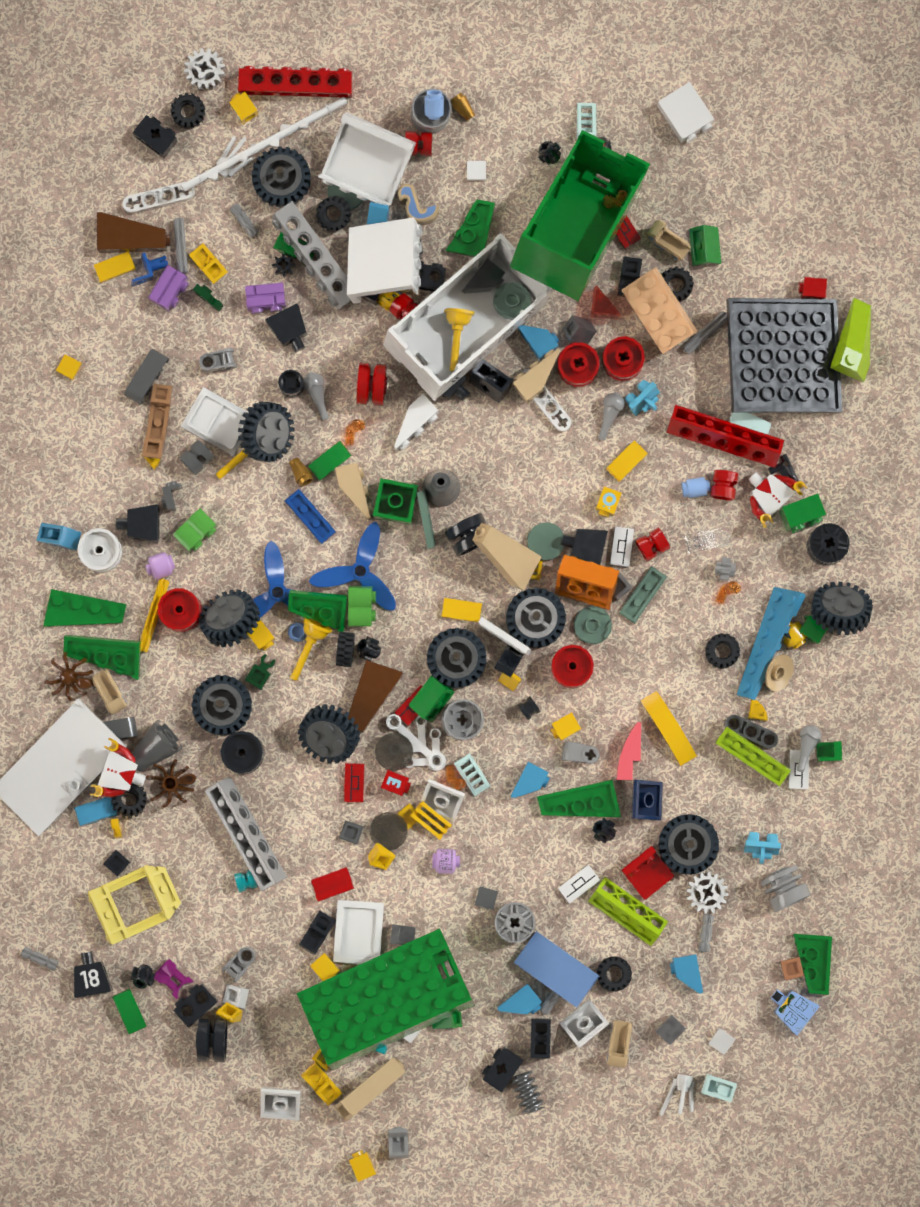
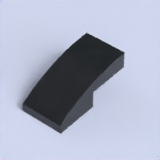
(629, 273)
(509, 661)
(317, 932)

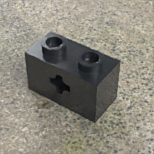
(160, 145)
(490, 380)
(540, 1038)
(511, 1062)

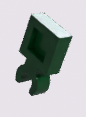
(205, 294)
(259, 675)

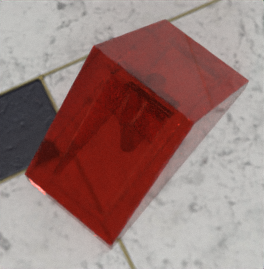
(602, 306)

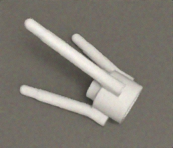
(229, 171)
(684, 1084)

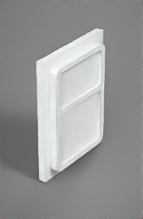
(215, 421)
(358, 931)

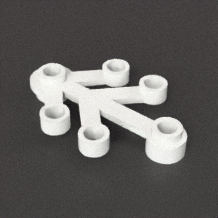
(419, 744)

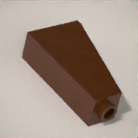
(126, 235)
(372, 691)

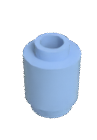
(434, 104)
(695, 487)

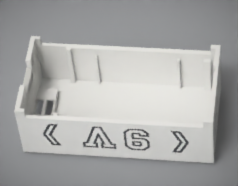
(430, 336)

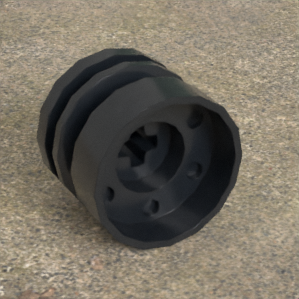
(817, 547)

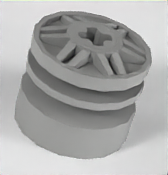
(421, 121)
(468, 710)
(785, 888)
(514, 910)

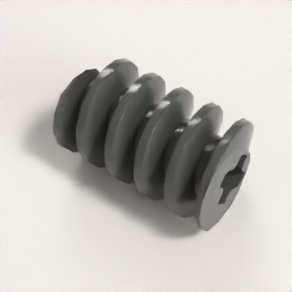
(527, 1092)

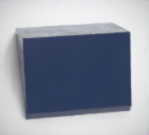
(647, 800)

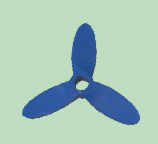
(343, 574)
(275, 575)

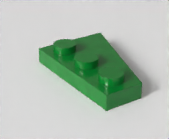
(815, 961)

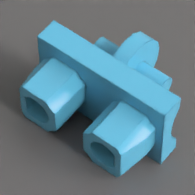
(645, 400)
(762, 849)

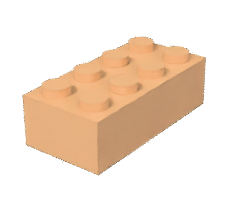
(659, 310)

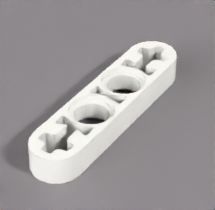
(159, 201)
(546, 399)

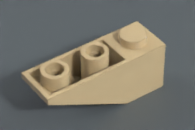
(533, 382)
(351, 485)

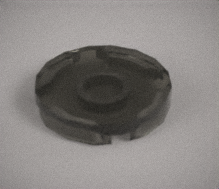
(394, 751)
(389, 830)

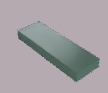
(426, 518)
(643, 594)

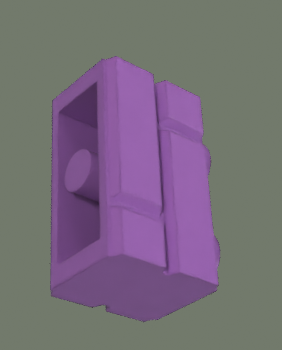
(169, 288)
(265, 297)

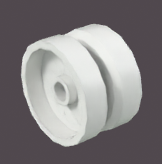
(103, 561)

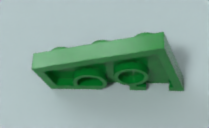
(474, 231)
(321, 607)

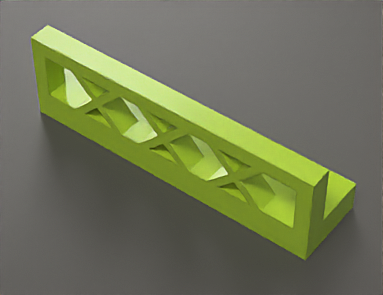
(753, 756)
(625, 913)

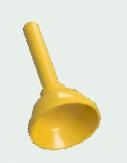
(458, 319)
(314, 632)

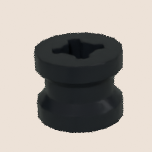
(529, 708)

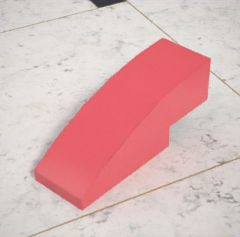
(630, 753)

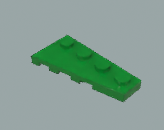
(76, 609)
(108, 653)
(583, 801)

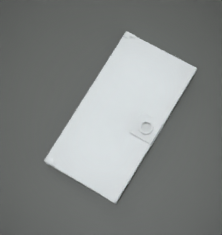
(57, 767)

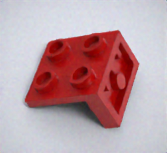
(647, 873)

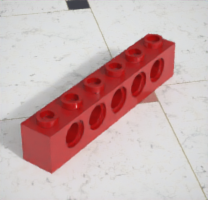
(304, 88)
(725, 436)

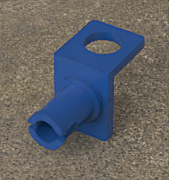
(150, 266)

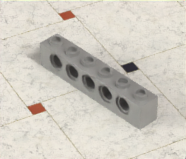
(291, 213)
(245, 833)

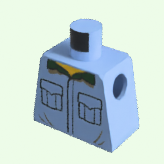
(794, 1010)

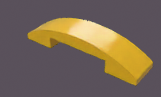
(669, 728)

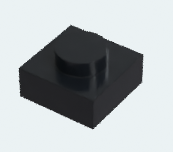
(117, 863)

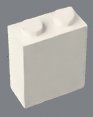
(686, 113)

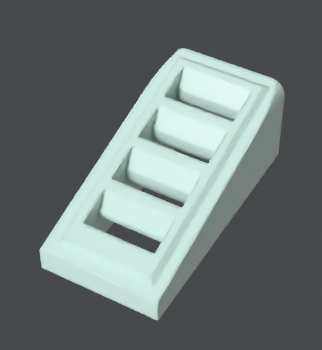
(586, 115)
(477, 771)

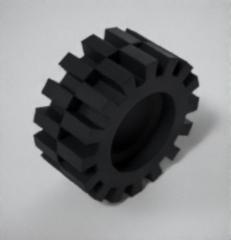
(187, 100)
(341, 205)
(686, 279)
(722, 639)
(345, 649)
(133, 810)
(626, 974)

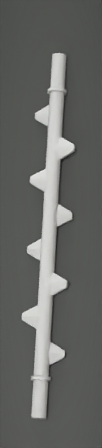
(273, 140)

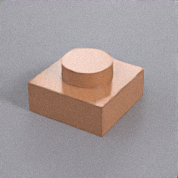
(792, 968)

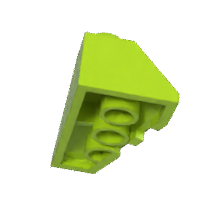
(853, 348)

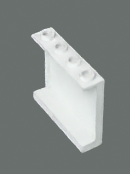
(367, 160)
(383, 258)

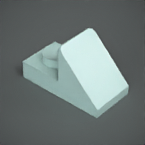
(719, 1088)

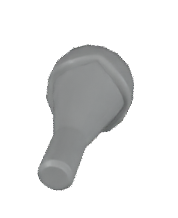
(314, 385)
(613, 405)
(810, 737)

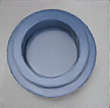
(296, 632)

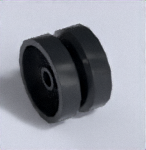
(465, 531)
(242, 764)
(211, 1040)

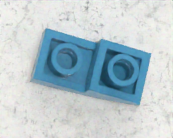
(95, 811)

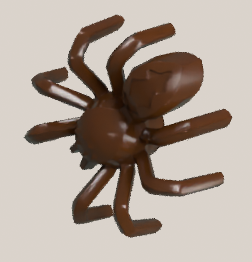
(69, 677)
(171, 782)

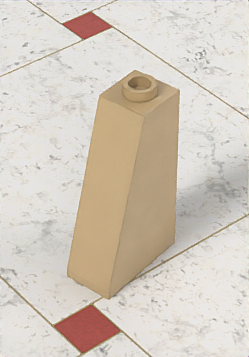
(507, 555)
(370, 1088)

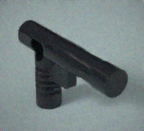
(784, 470)

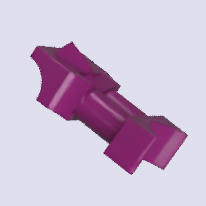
(165, 974)

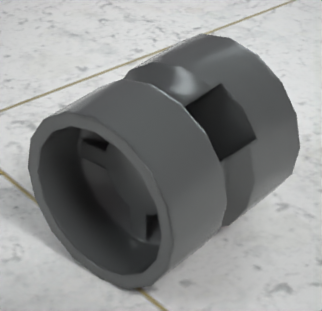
(190, 460)

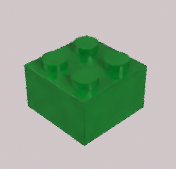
(395, 501)
(801, 513)

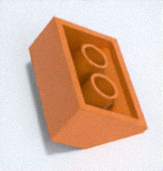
(586, 582)

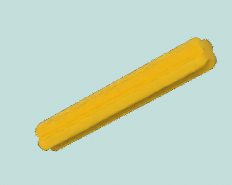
(152, 617)

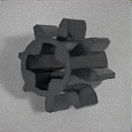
(549, 152)
(287, 269)
(368, 648)
(604, 830)
(142, 976)

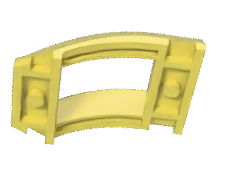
(109, 915)

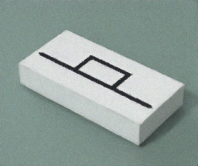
(622, 546)
(797, 779)
(579, 884)

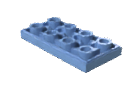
(556, 969)

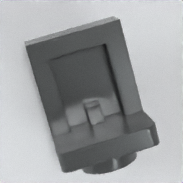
(167, 499)

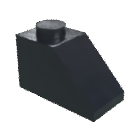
(485, 278)

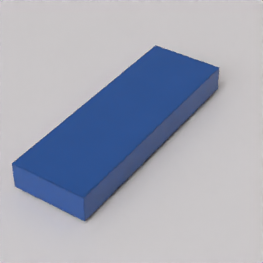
(310, 516)

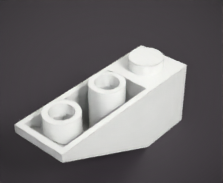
(417, 416)

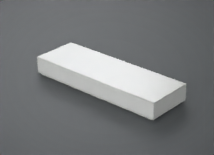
(504, 637)

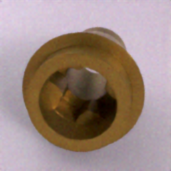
(462, 106)
(301, 473)

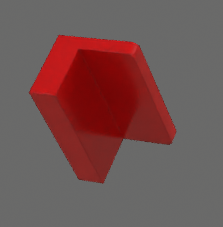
(332, 884)

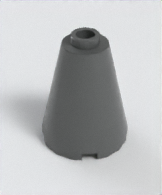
(441, 494)
(155, 746)

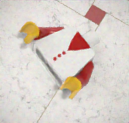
(771, 494)
(117, 772)

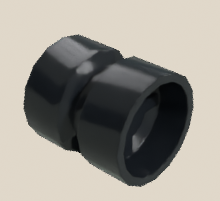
(291, 383)

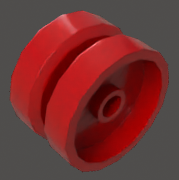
(627, 348)
(582, 354)
(372, 384)
(183, 621)
(583, 663)

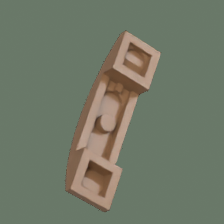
(157, 421)

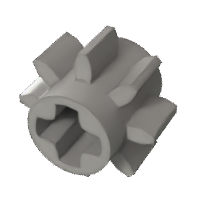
(725, 569)

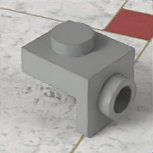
(398, 1143)

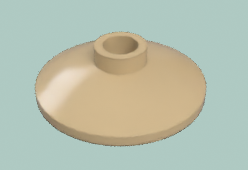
(779, 672)

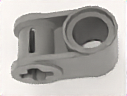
(219, 360)
(576, 752)
(239, 964)

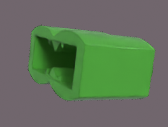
(195, 530)
(360, 606)

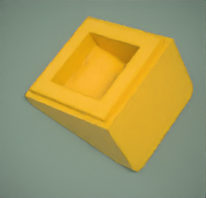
(510, 682)
(380, 857)
(230, 1013)

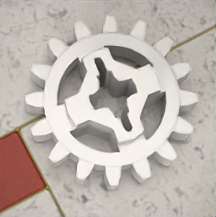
(196, 66)
(699, 888)

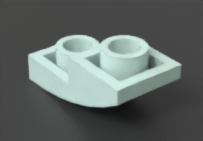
(750, 421)

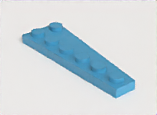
(778, 614)

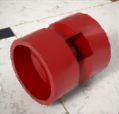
(426, 137)
(402, 306)
(724, 485)
(652, 544)

